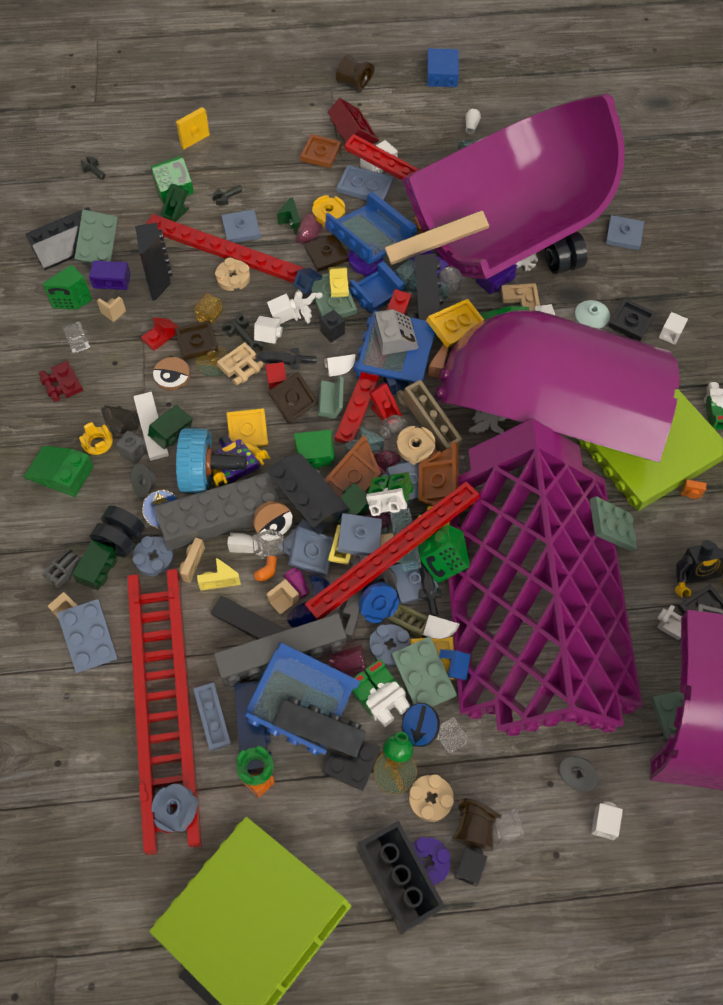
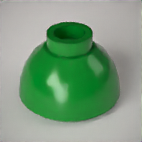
(398, 747)

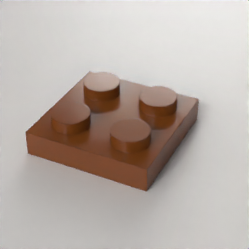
(320, 151)

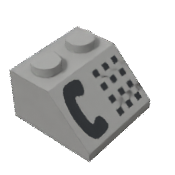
(394, 332)

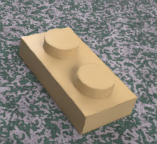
(194, 554)

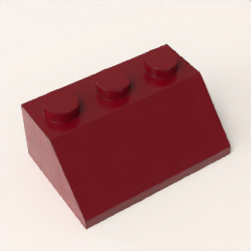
(351, 121)

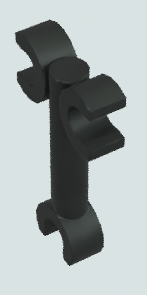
(237, 325)

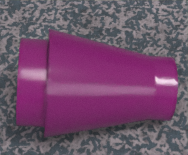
(297, 581)

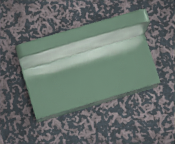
(330, 398)

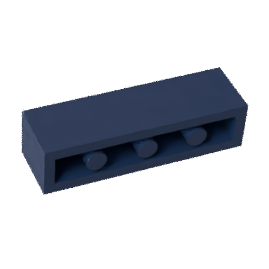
(248, 734)

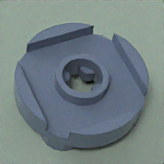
(157, 565)
(384, 634)
(185, 812)

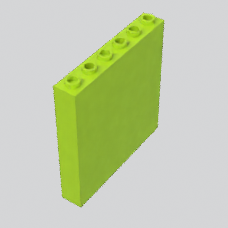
(688, 452)
(250, 919)

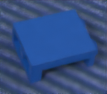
(443, 67)
(377, 288)

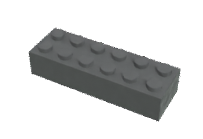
(213, 511)
(252, 658)

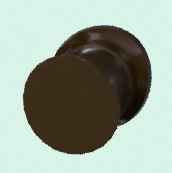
(354, 73)
(476, 825)

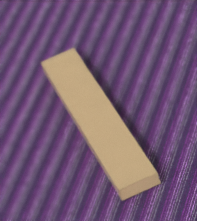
(437, 237)

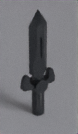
(287, 358)
(429, 585)

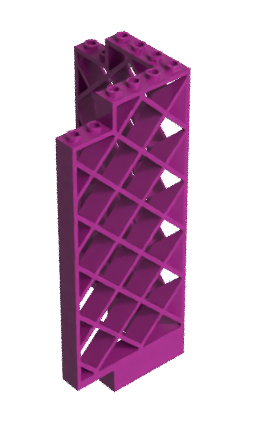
(577, 567)

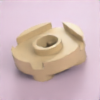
(229, 267)
(415, 454)
(435, 785)

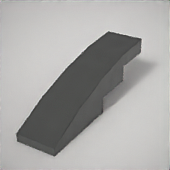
(351, 610)

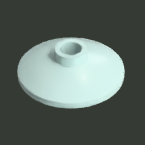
(592, 314)

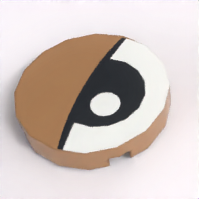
(171, 373)
(272, 516)

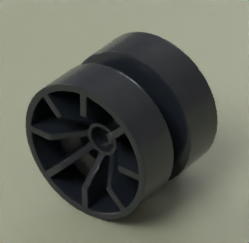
(566, 254)
(118, 530)

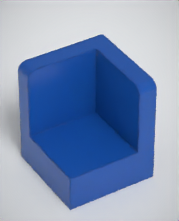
(458, 663)

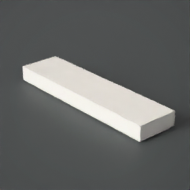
(147, 414)

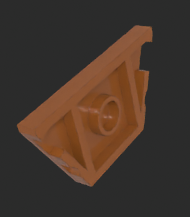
(356, 467)
(438, 476)

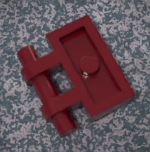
(66, 379)

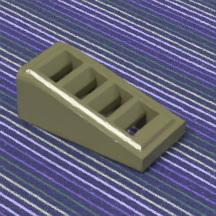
(416, 631)

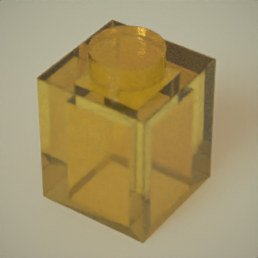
(208, 309)

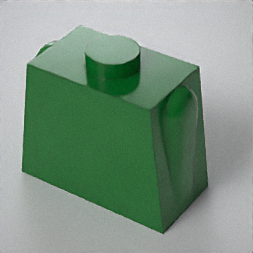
(315, 447)

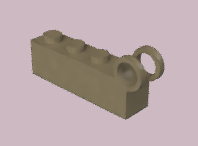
(429, 414)

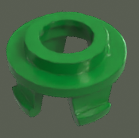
(248, 755)

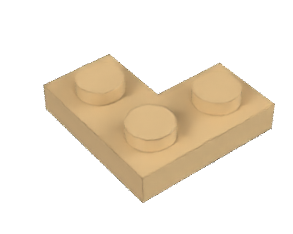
(521, 293)

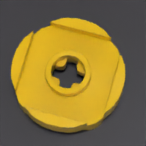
(323, 203)

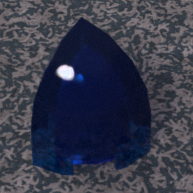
(318, 583)
(300, 615)

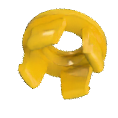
(93, 432)

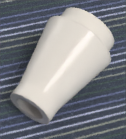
(472, 119)

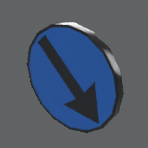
(421, 724)

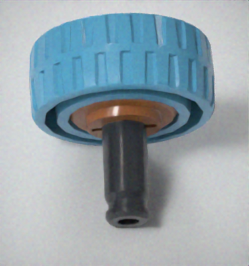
(196, 461)

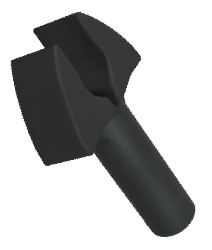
(93, 162)
(222, 197)

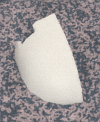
(339, 365)
(240, 543)
(439, 627)

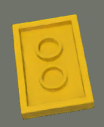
(454, 322)

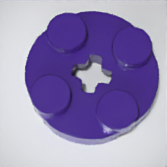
(362, 267)
(440, 856)

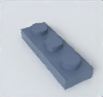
(212, 717)

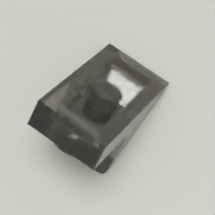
(120, 420)

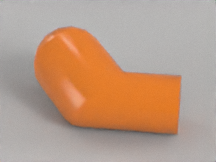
(268, 571)

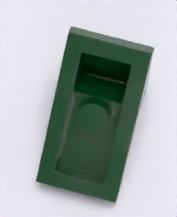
(174, 204)
(289, 214)

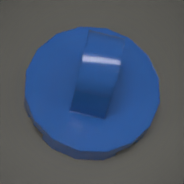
(378, 602)

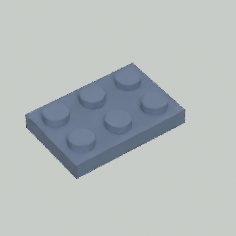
(360, 182)
(87, 635)

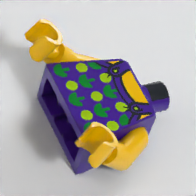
(253, 455)

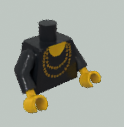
(698, 564)

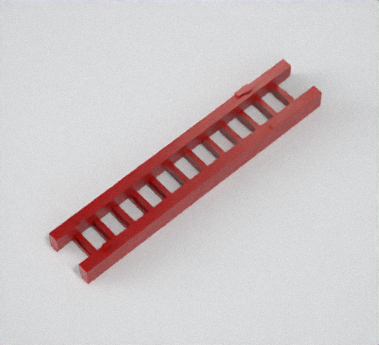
(142, 697)

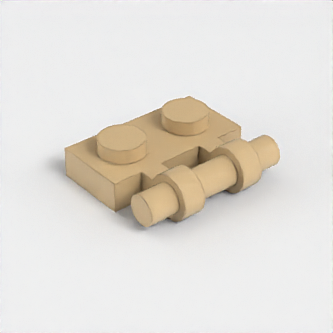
(236, 360)

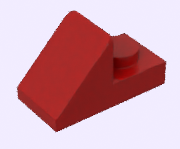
(161, 333)
(384, 403)

